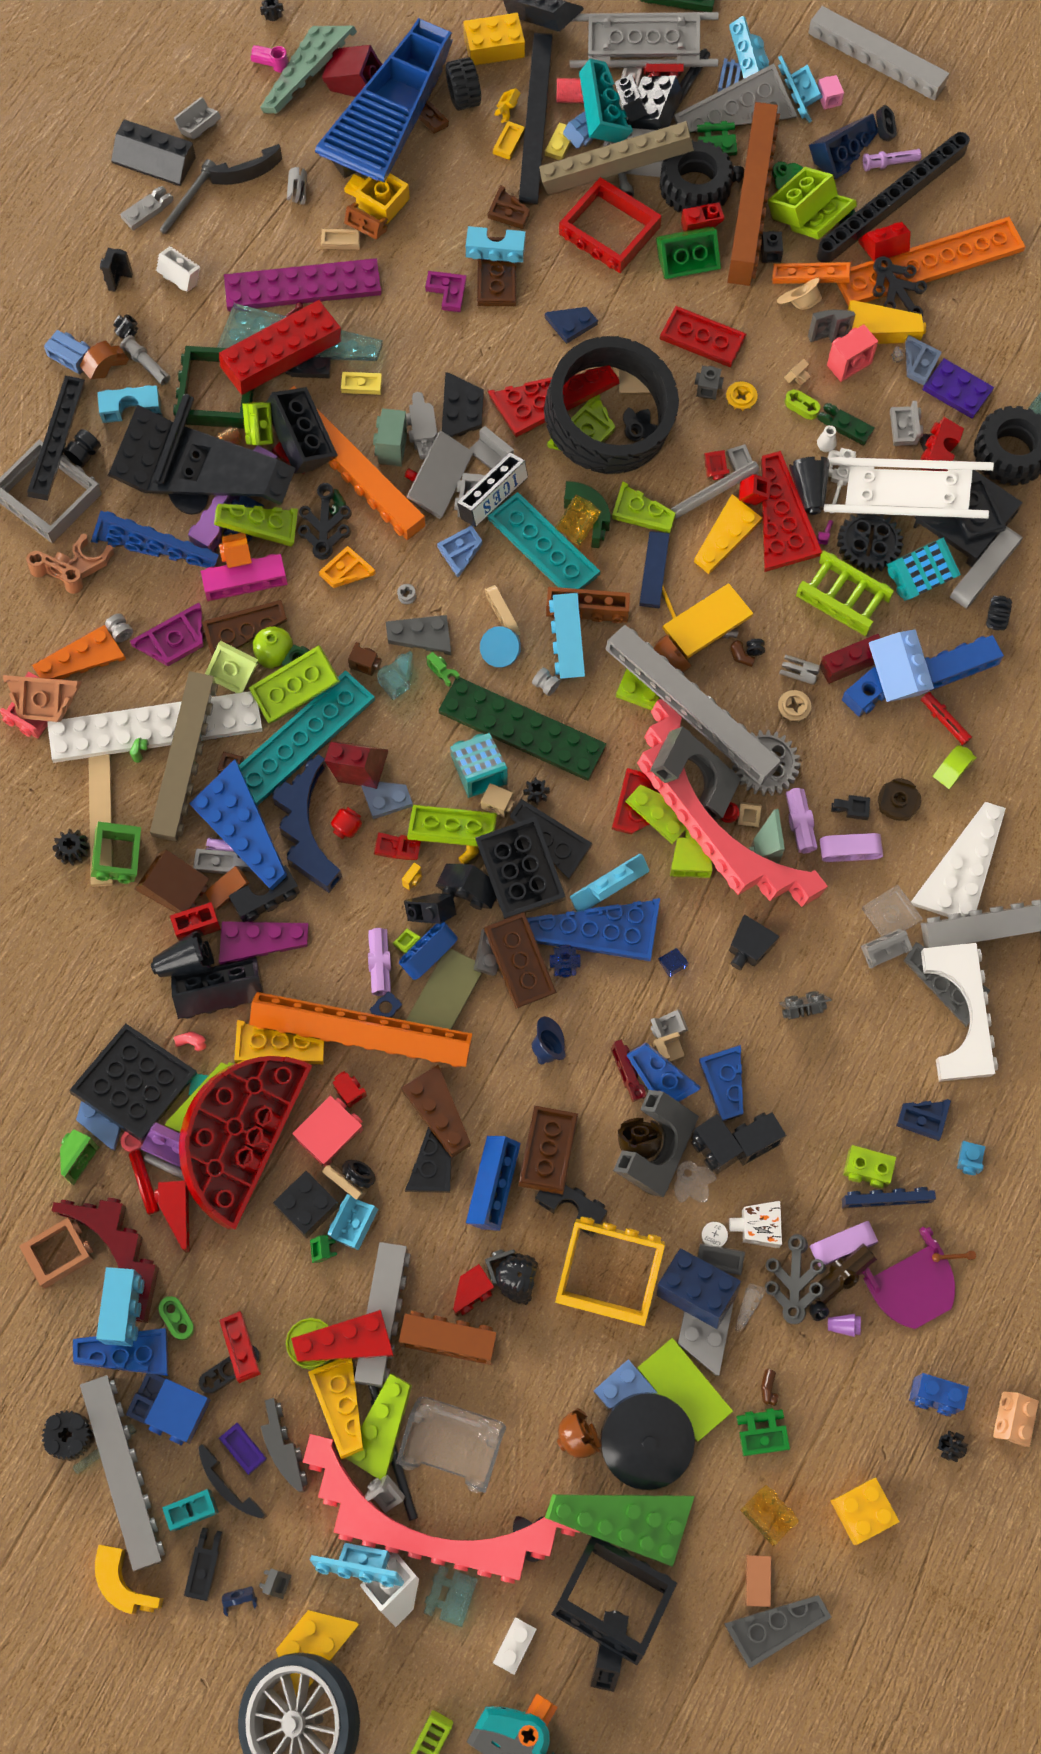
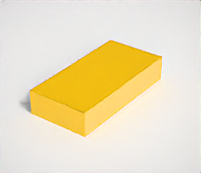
(508, 140)

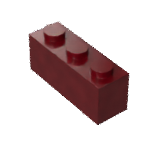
(848, 660)

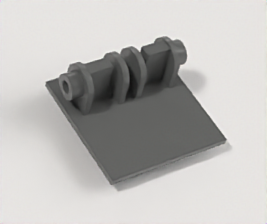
(812, 1001)

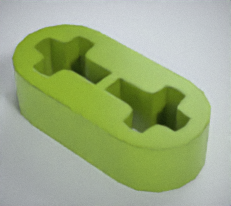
(802, 404)

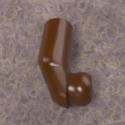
(739, 654)
(766, 1388)

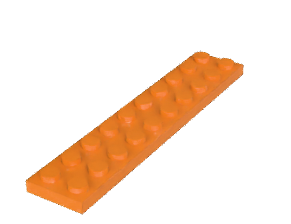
(940, 258)

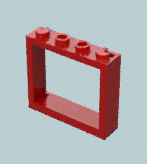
(623, 202)

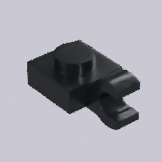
(855, 806)

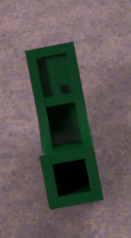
(587, 492)

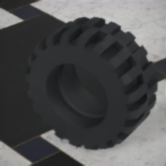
(705, 160)
(1007, 466)

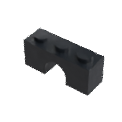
(251, 906)
(585, 1207)

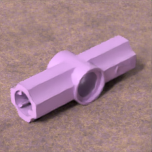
(801, 820)
(379, 961)

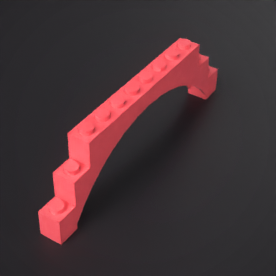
(733, 860)
(366, 1522)

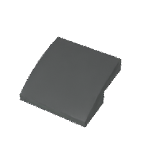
(830, 324)

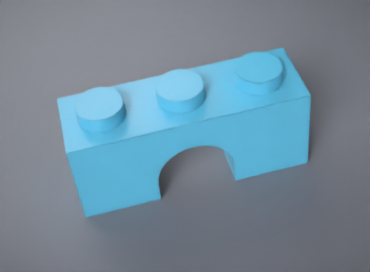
(508, 249)
(113, 402)

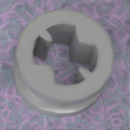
(410, 597)

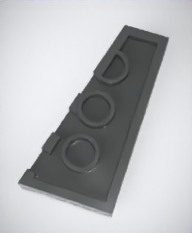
(940, 986)
(773, 1629)

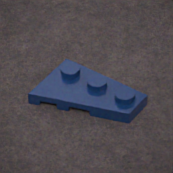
(725, 1081)

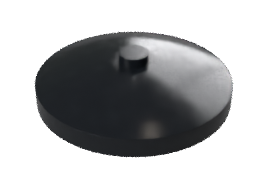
(647, 1441)

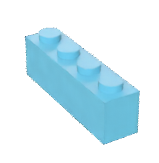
(568, 636)

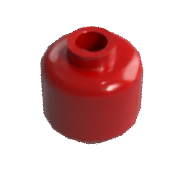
(346, 823)

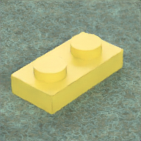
(558, 144)
(361, 383)

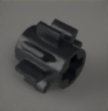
(271, 9)
(125, 326)
(537, 796)
(952, 1446)

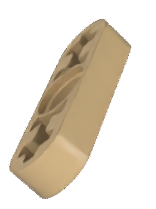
(501, 609)

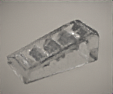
(751, 1300)

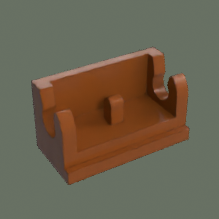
(364, 222)

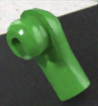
(138, 745)

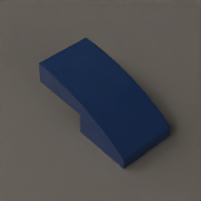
(144, 1399)

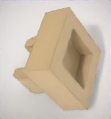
(798, 373)

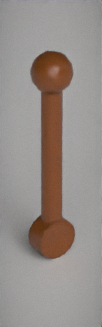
(970, 1255)

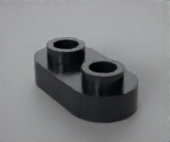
(886, 123)

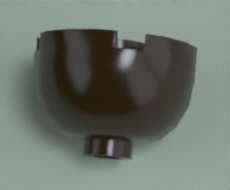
(640, 1137)

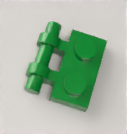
(724, 141)
(763, 1440)

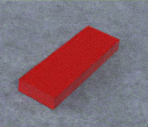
(240, 1347)

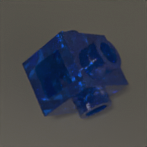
(565, 968)

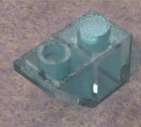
(397, 677)

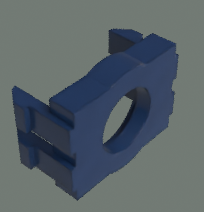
(388, 997)
(232, 1599)

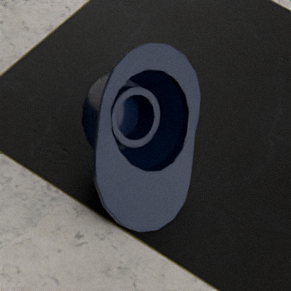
(549, 1041)

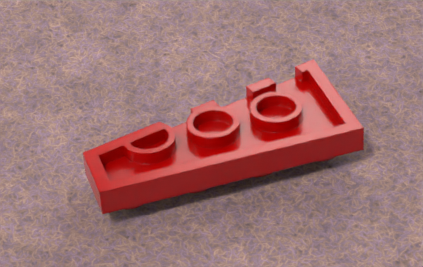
(354, 1338)

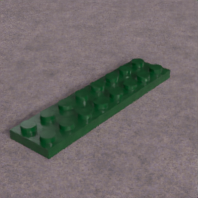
(522, 728)

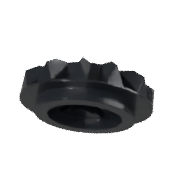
(358, 1173)

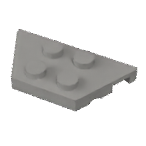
(704, 1341)

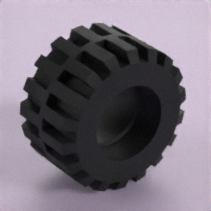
(463, 83)

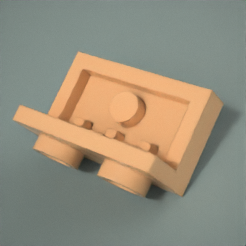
(1016, 1418)

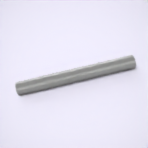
(715, 489)

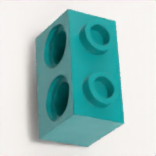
(190, 1510)

